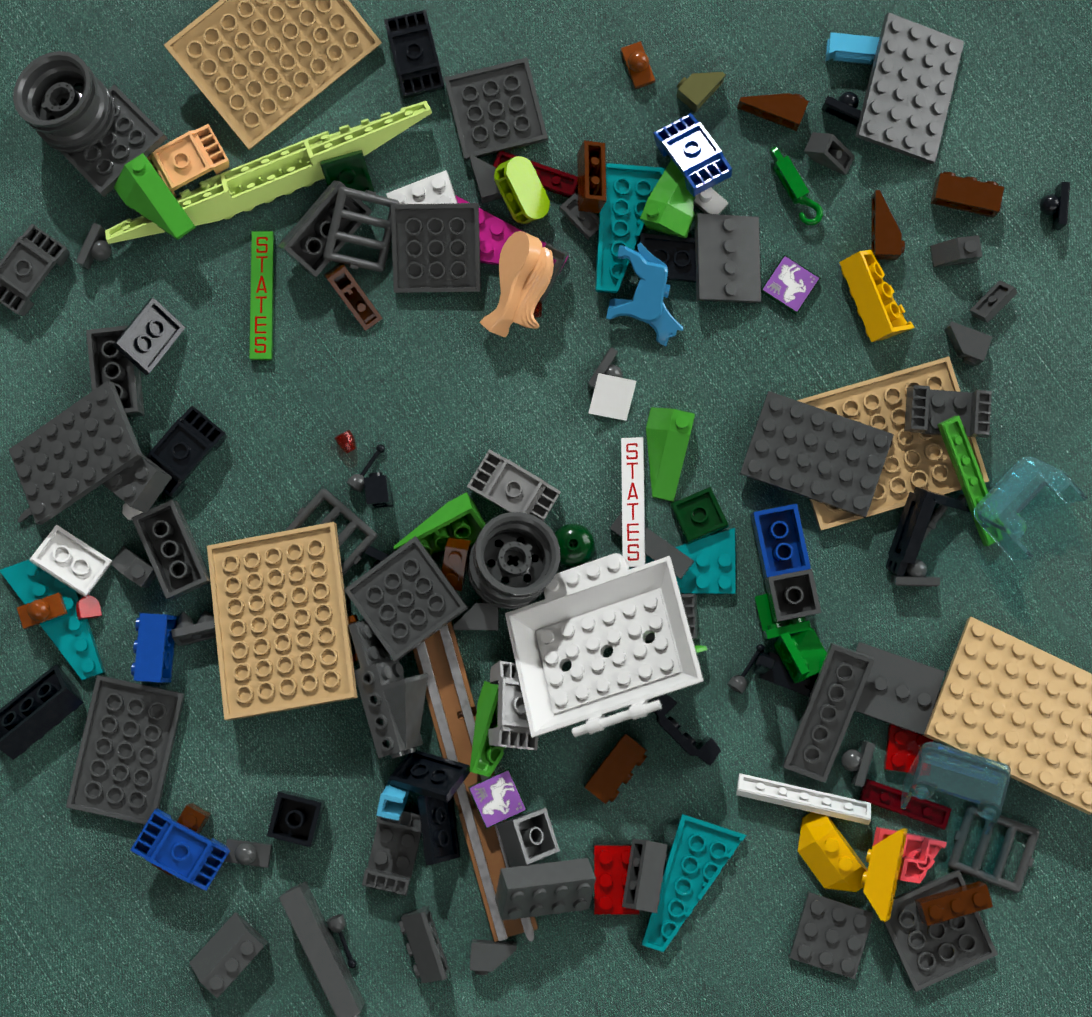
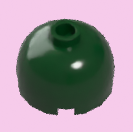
(583, 552)

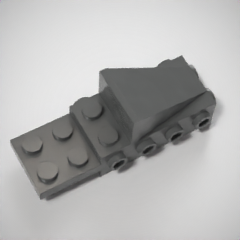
(398, 699)

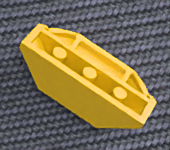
(829, 854)
(883, 872)

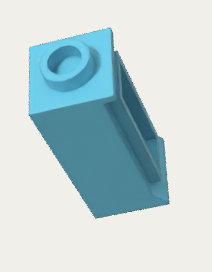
(851, 48)
(392, 802)

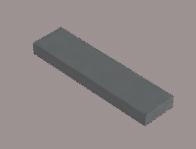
(658, 548)

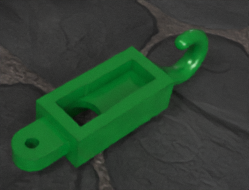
(794, 185)

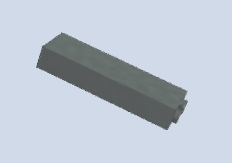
(322, 951)

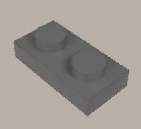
(584, 221)
(993, 301)

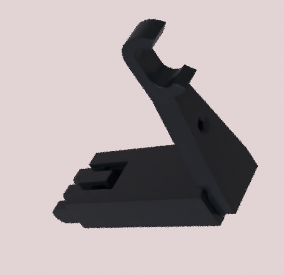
(914, 526)
(772, 669)

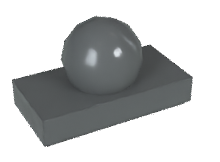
(94, 247)
(606, 367)
(915, 576)
(859, 762)
(248, 853)

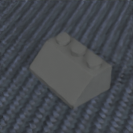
(424, 945)
(227, 954)

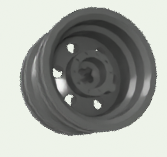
(64, 102)
(538, 541)

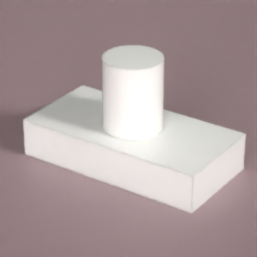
(710, 202)

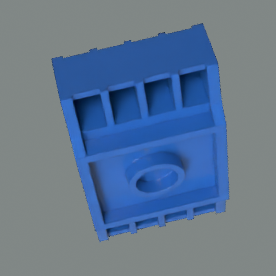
(693, 153)
(180, 850)

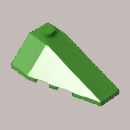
(148, 194)
(669, 204)
(667, 444)
(455, 519)
(484, 756)

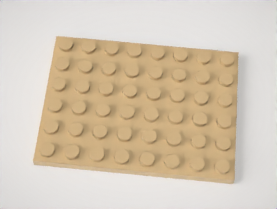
(269, 57)
(912, 456)
(281, 621)
(1020, 711)

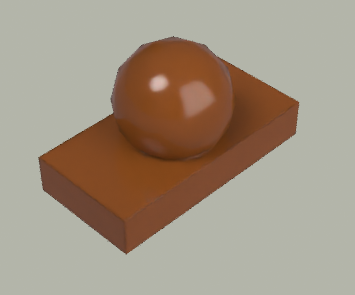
(637, 65)
(42, 610)

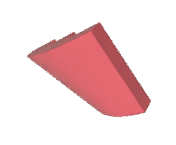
(917, 854)

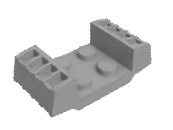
(512, 487)
(512, 720)

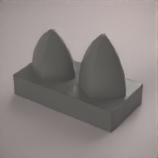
(188, 632)

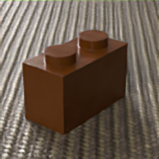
(455, 561)

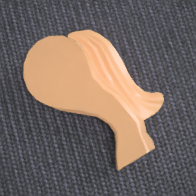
(524, 277)

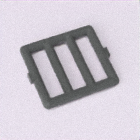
(334, 234)
(339, 508)
(995, 877)

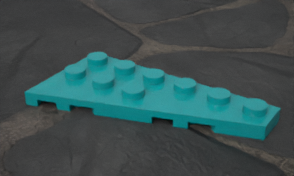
(620, 219)
(712, 566)
(68, 633)
(691, 868)

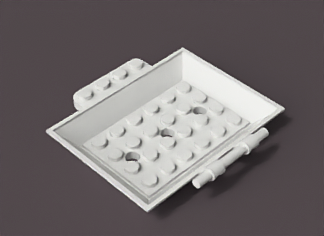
(581, 617)

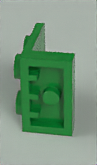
(775, 629)
(801, 654)

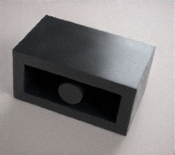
(378, 491)

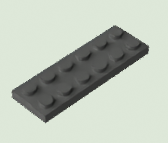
(828, 712)

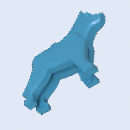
(648, 298)

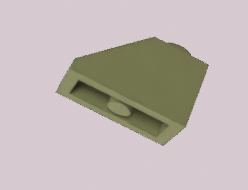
(699, 88)

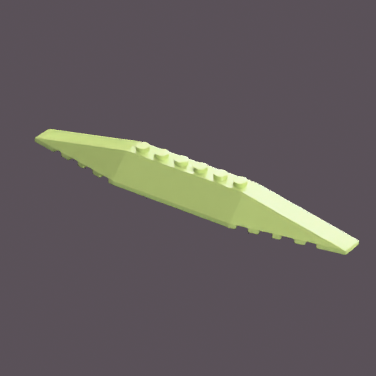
(275, 173)

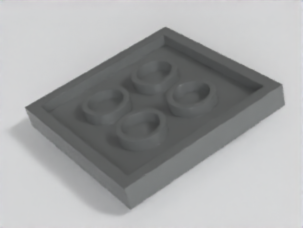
(831, 935)

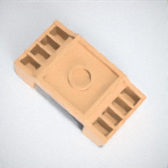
(189, 158)

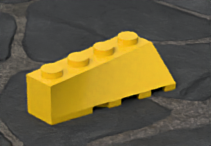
(873, 297)

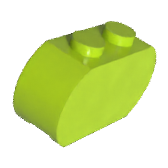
(522, 190)

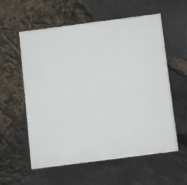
(612, 397)

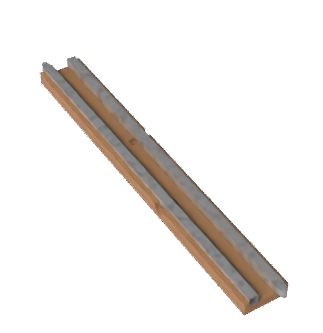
(454, 723)

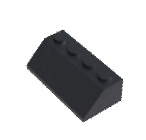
(37, 711)

